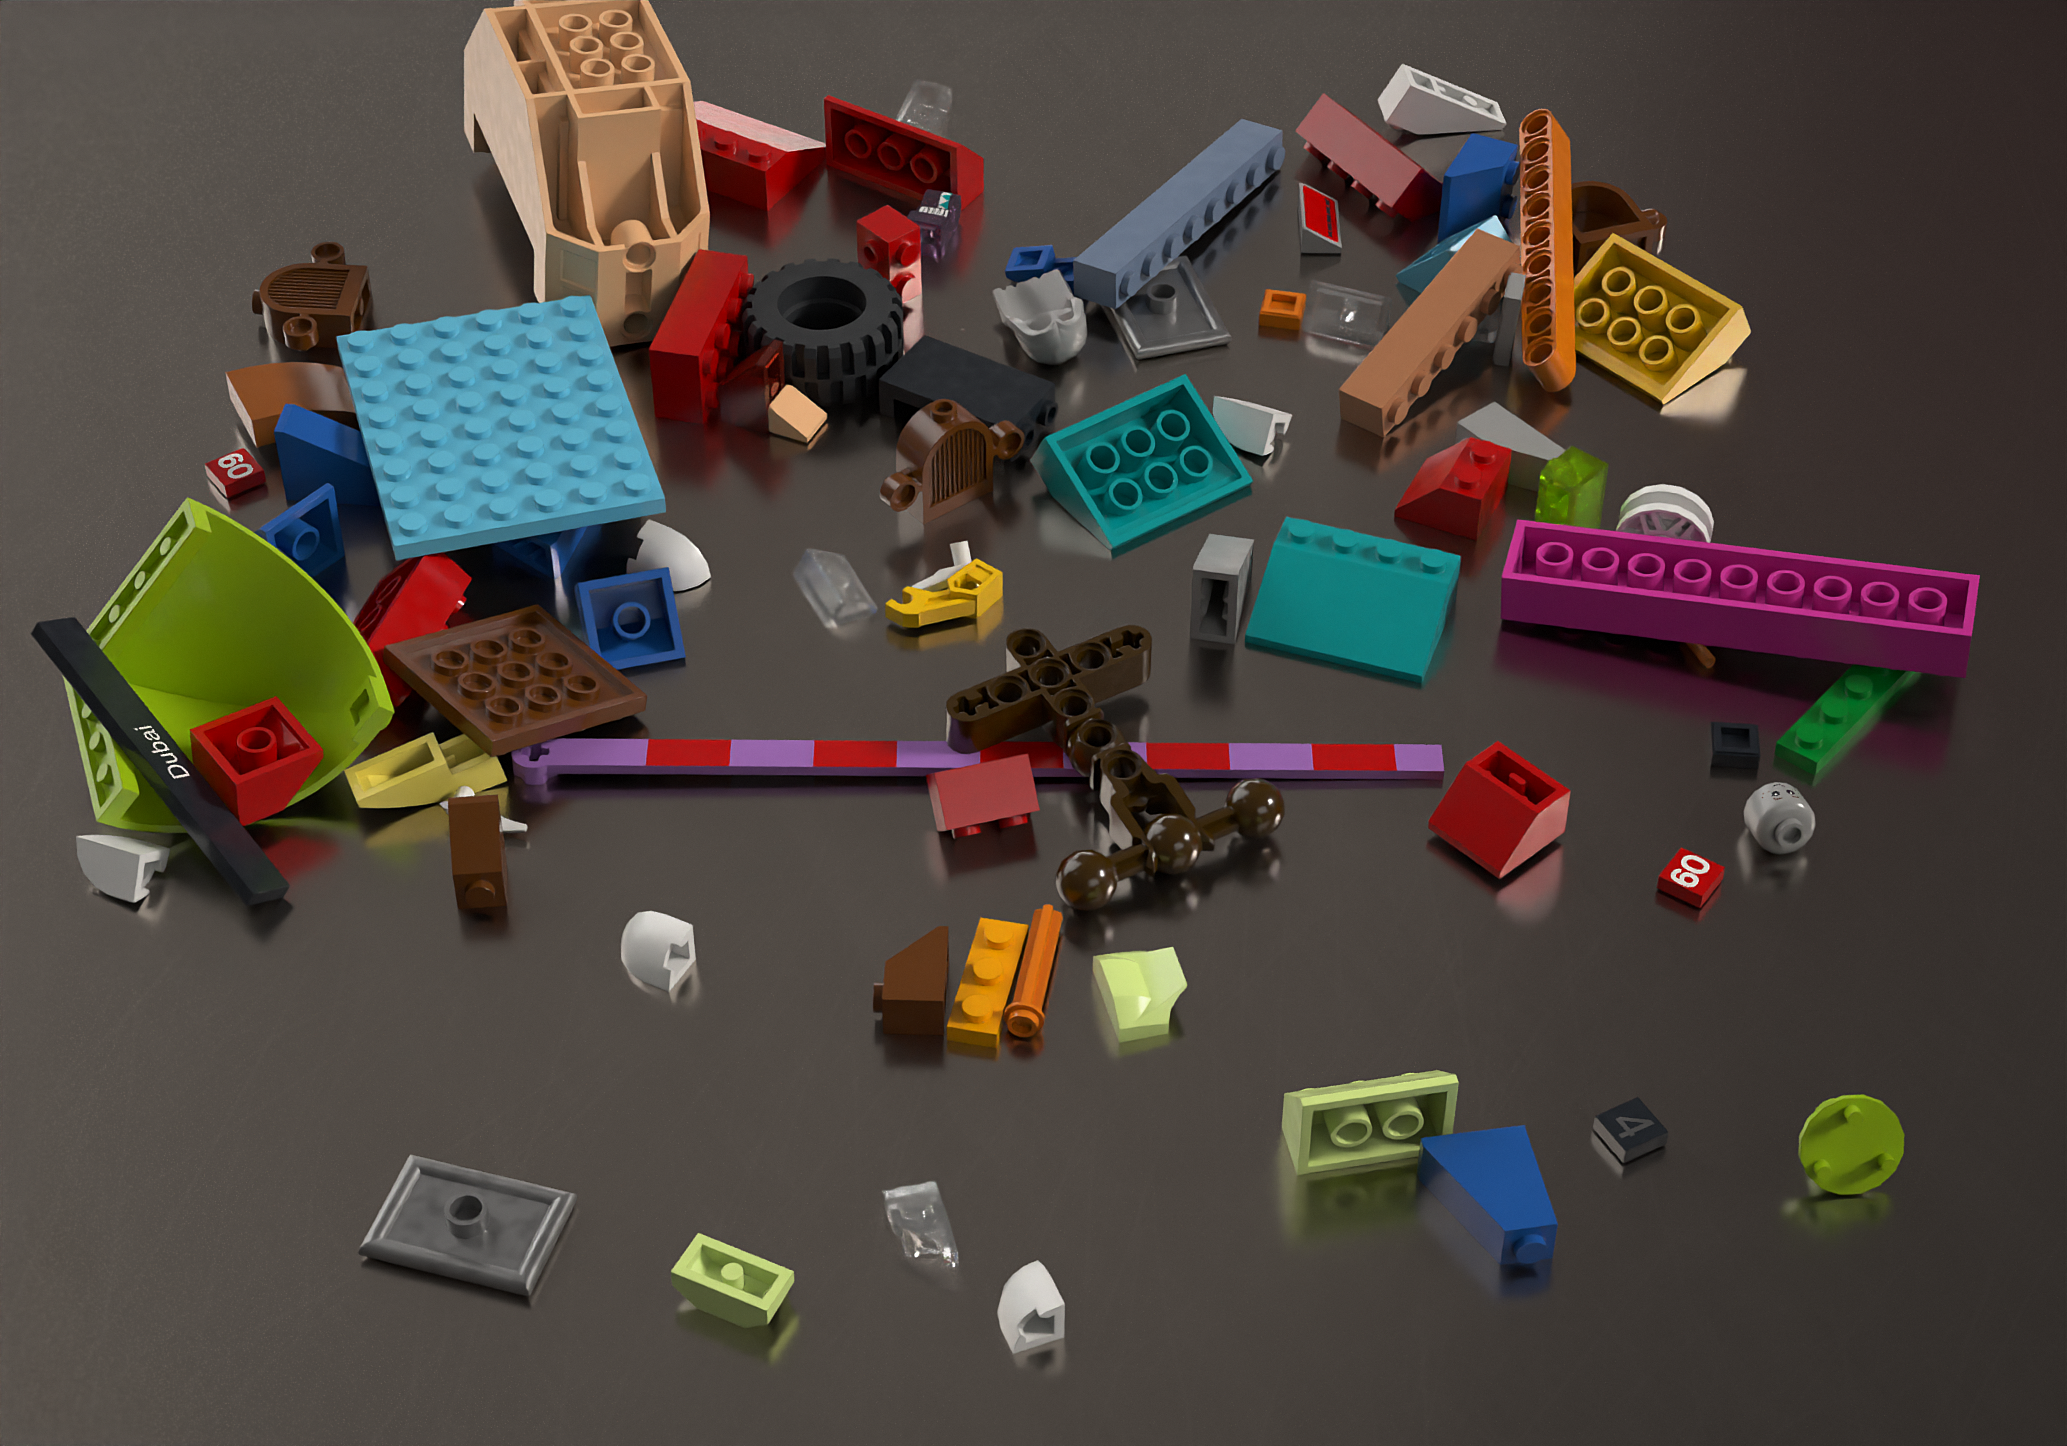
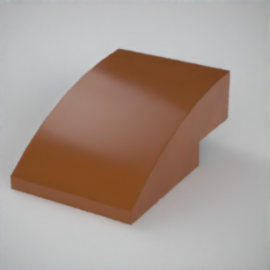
(264, 390)

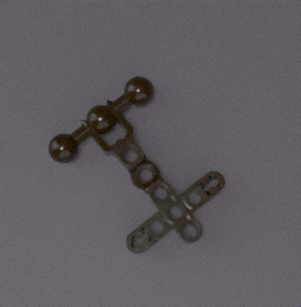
(1061, 695)

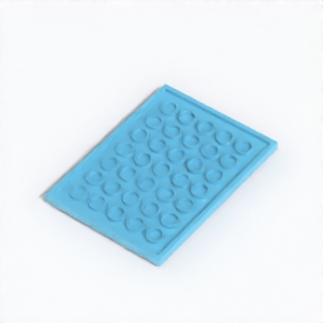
(497, 427)

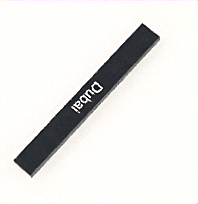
(160, 761)

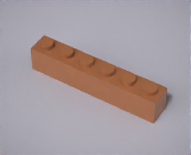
(1429, 333)

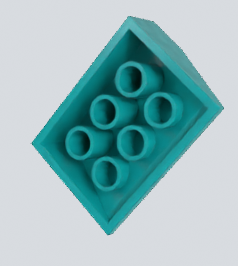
(1140, 463)
(1354, 599)

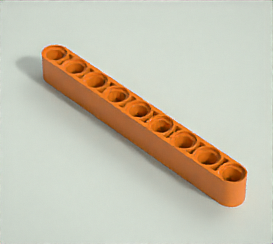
(1547, 251)

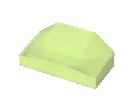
(1139, 990)
(731, 1282)

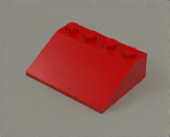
(751, 157)

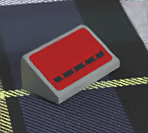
(1318, 221)

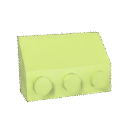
(1367, 1120)

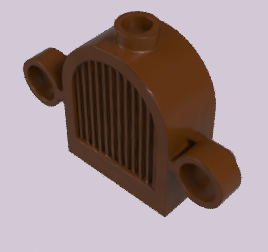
(1605, 210)
(315, 300)
(946, 460)

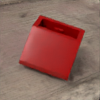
(1501, 810)

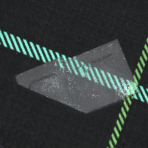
(921, 1221)

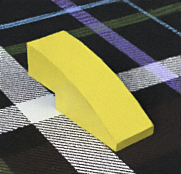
(423, 773)

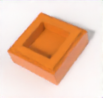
(1282, 309)

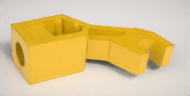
(967, 595)

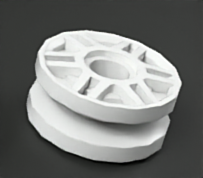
(1666, 513)

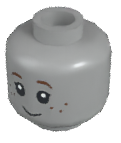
(1779, 818)

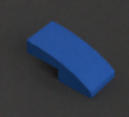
(1036, 261)

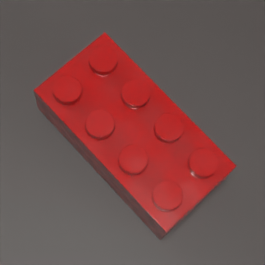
(700, 337)

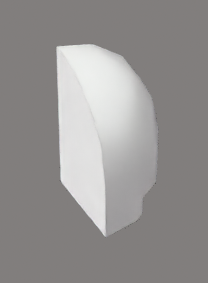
(1249, 424)
(670, 549)
(120, 864)
(657, 948)
(1031, 1309)

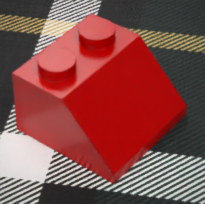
(1458, 488)
(255, 758)

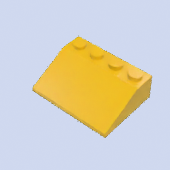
(1652, 321)

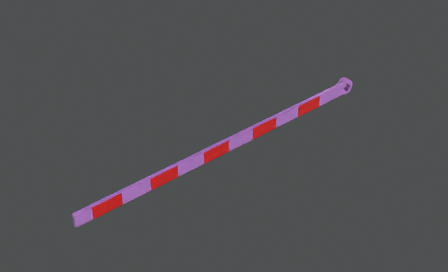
(928, 757)

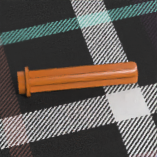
(1025, 1012)

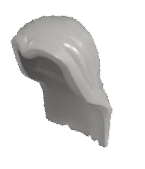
(1044, 317)

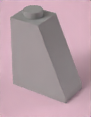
(1220, 587)

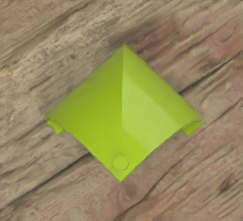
(213, 629)

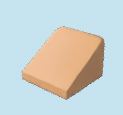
(794, 415)

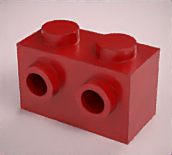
(893, 248)
(982, 794)

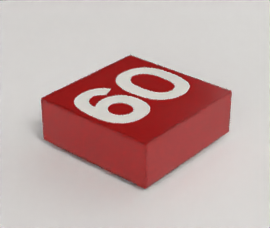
(235, 472)
(1690, 877)

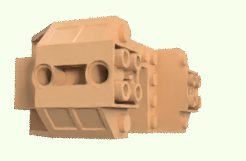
(594, 151)

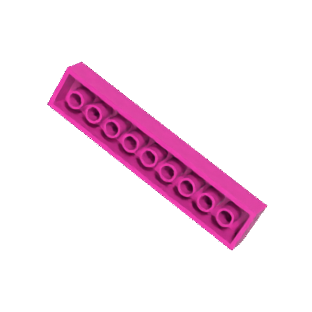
(1740, 598)

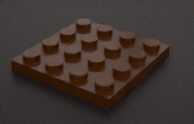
(514, 680)

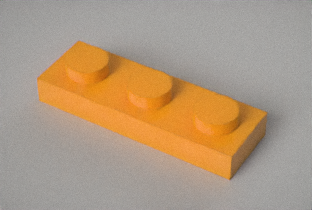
(987, 982)

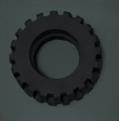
(835, 327)

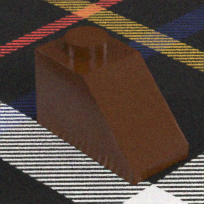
(477, 851)
(915, 987)

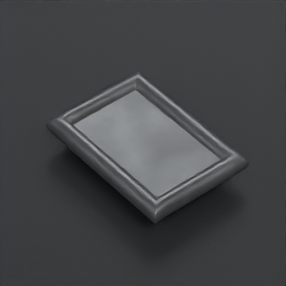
(1171, 314)
(468, 1225)

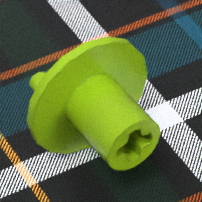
(1851, 1144)

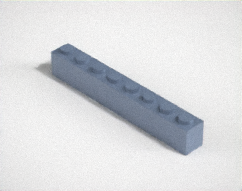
(1177, 214)

